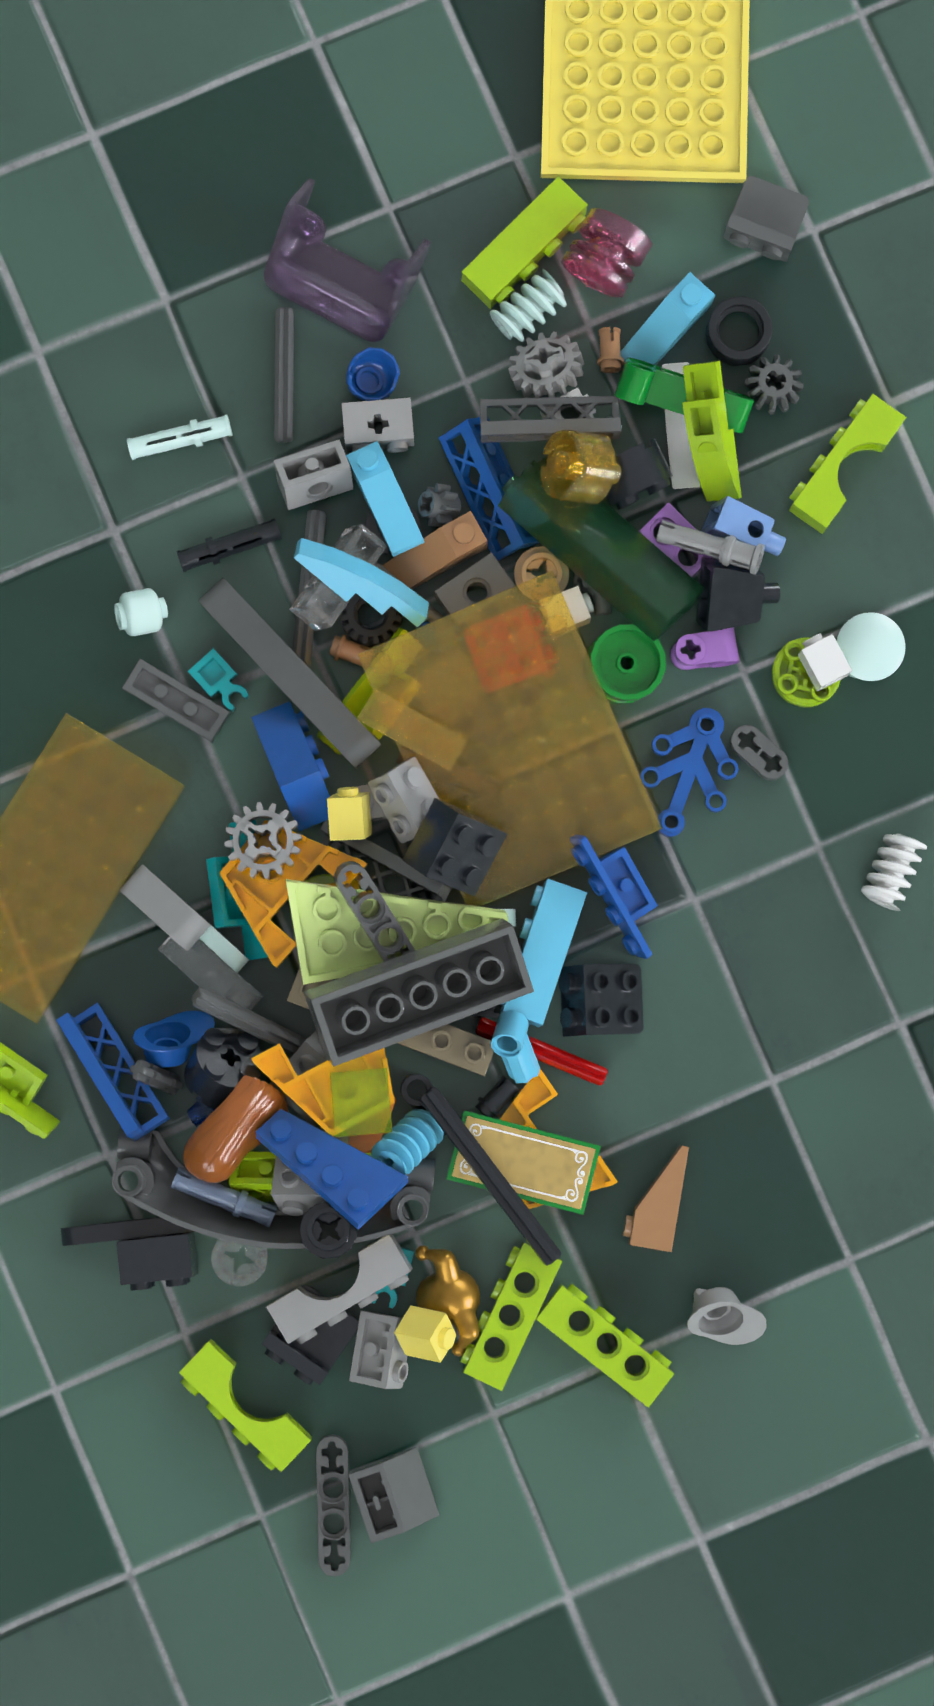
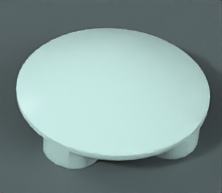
(872, 646)

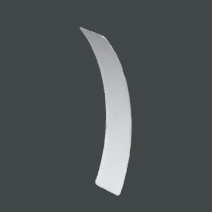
(679, 449)

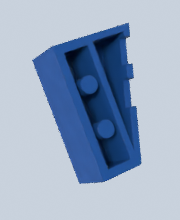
(293, 763)

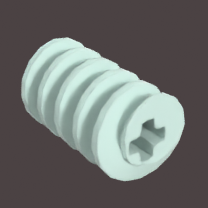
(528, 306)

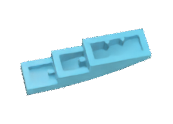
(352, 575)

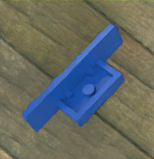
(620, 887)

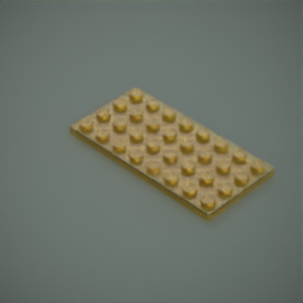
(68, 853)

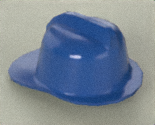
(171, 1039)

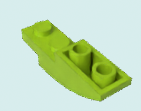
(708, 431)

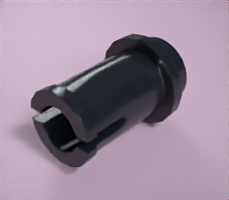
(497, 1098)

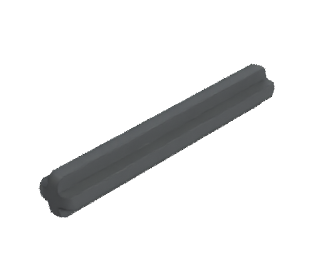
(284, 375)
(246, 1020)

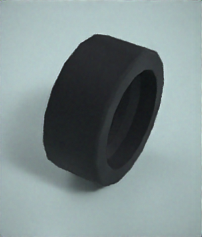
(748, 306)

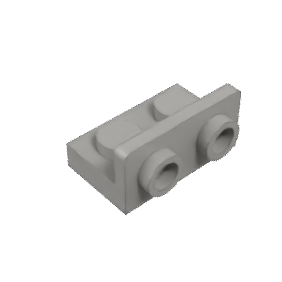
(377, 1352)

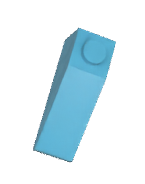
(670, 321)
(385, 498)

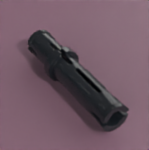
(228, 545)

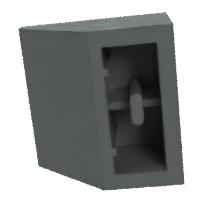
(393, 1494)

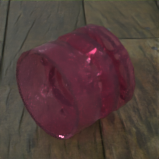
(607, 253)

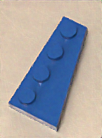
(336, 1171)

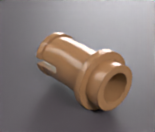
(610, 355)
(346, 650)

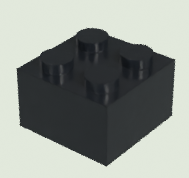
(454, 847)
(157, 1259)

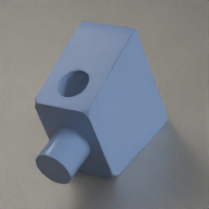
(735, 518)

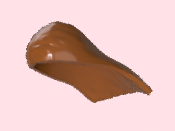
(231, 1130)

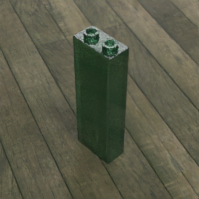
(604, 553)

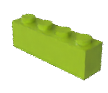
(524, 243)

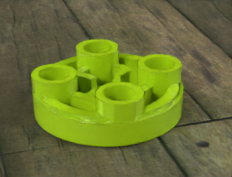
(793, 681)

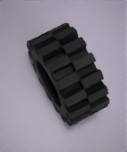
(365, 635)

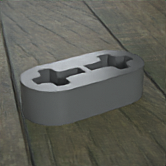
(764, 746)

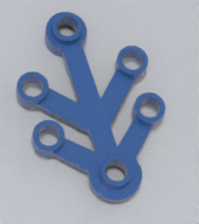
(691, 766)

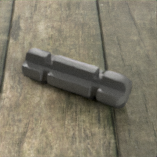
(156, 1077)

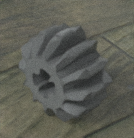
(778, 373)

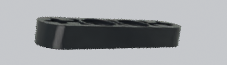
(119, 1231)

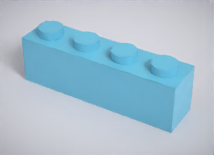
(546, 945)

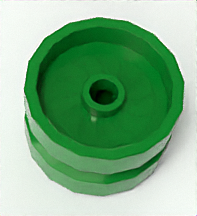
(644, 658)

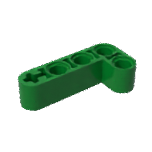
(666, 389)

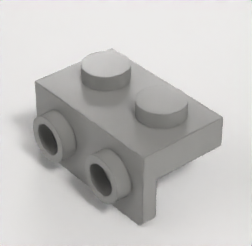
(404, 797)

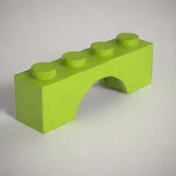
(872, 430)
(276, 1438)

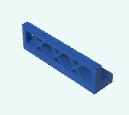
(494, 474)
(98, 1071)

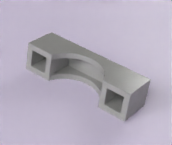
(301, 1311)

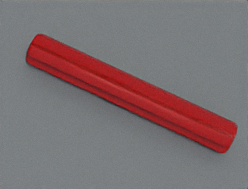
(554, 1056)

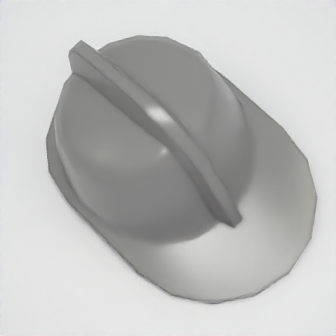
(723, 1317)

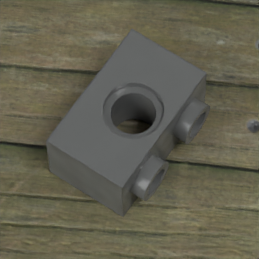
(485, 574)

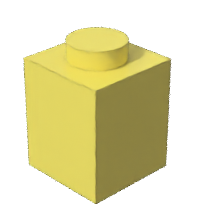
(349, 814)
(425, 1334)

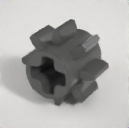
(439, 505)

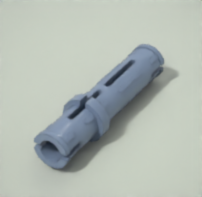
(232, 1200)

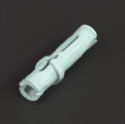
(219, 428)

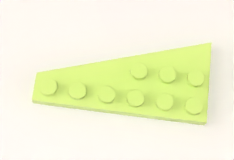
(336, 945)

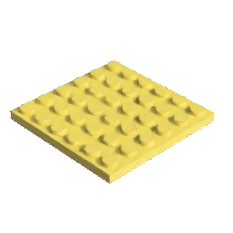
(645, 90)

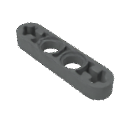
(381, 920)
(328, 1505)

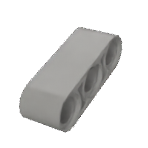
(165, 907)

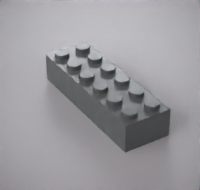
(418, 991)

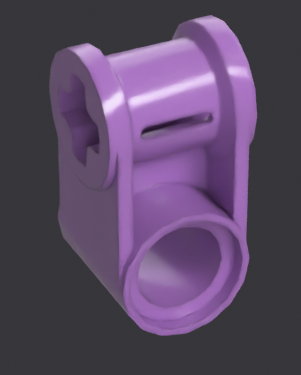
(710, 649)

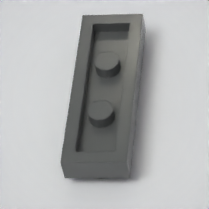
(176, 700)

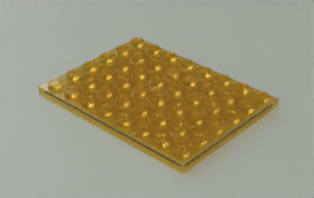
(536, 726)

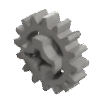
(546, 366)
(252, 853)

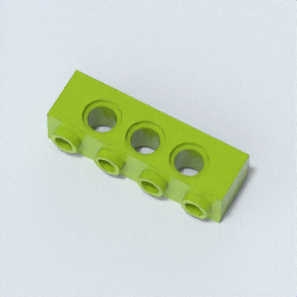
(496, 1369)
(643, 1385)

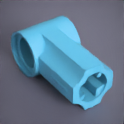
(514, 1046)

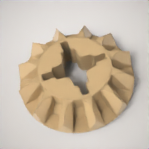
(533, 559)

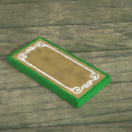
(533, 1161)

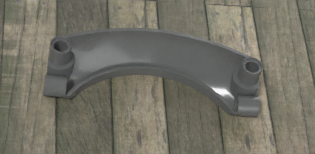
(157, 1166)

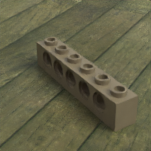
(443, 1043)

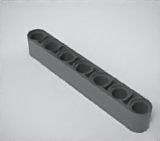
(289, 673)

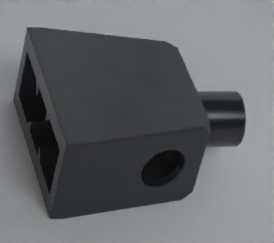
(732, 596)

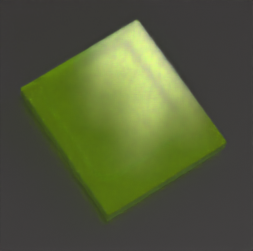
(361, 1102)

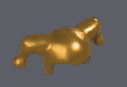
(452, 1293)

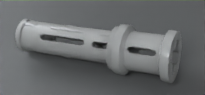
(726, 549)

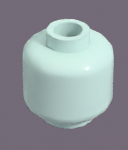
(140, 612)

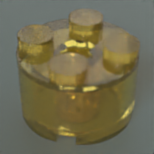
(579, 467)

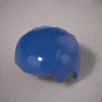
(372, 374)

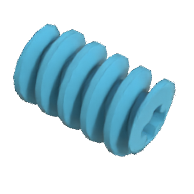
(409, 1141)

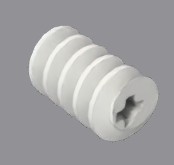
(892, 870)

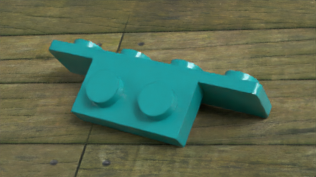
(224, 907)

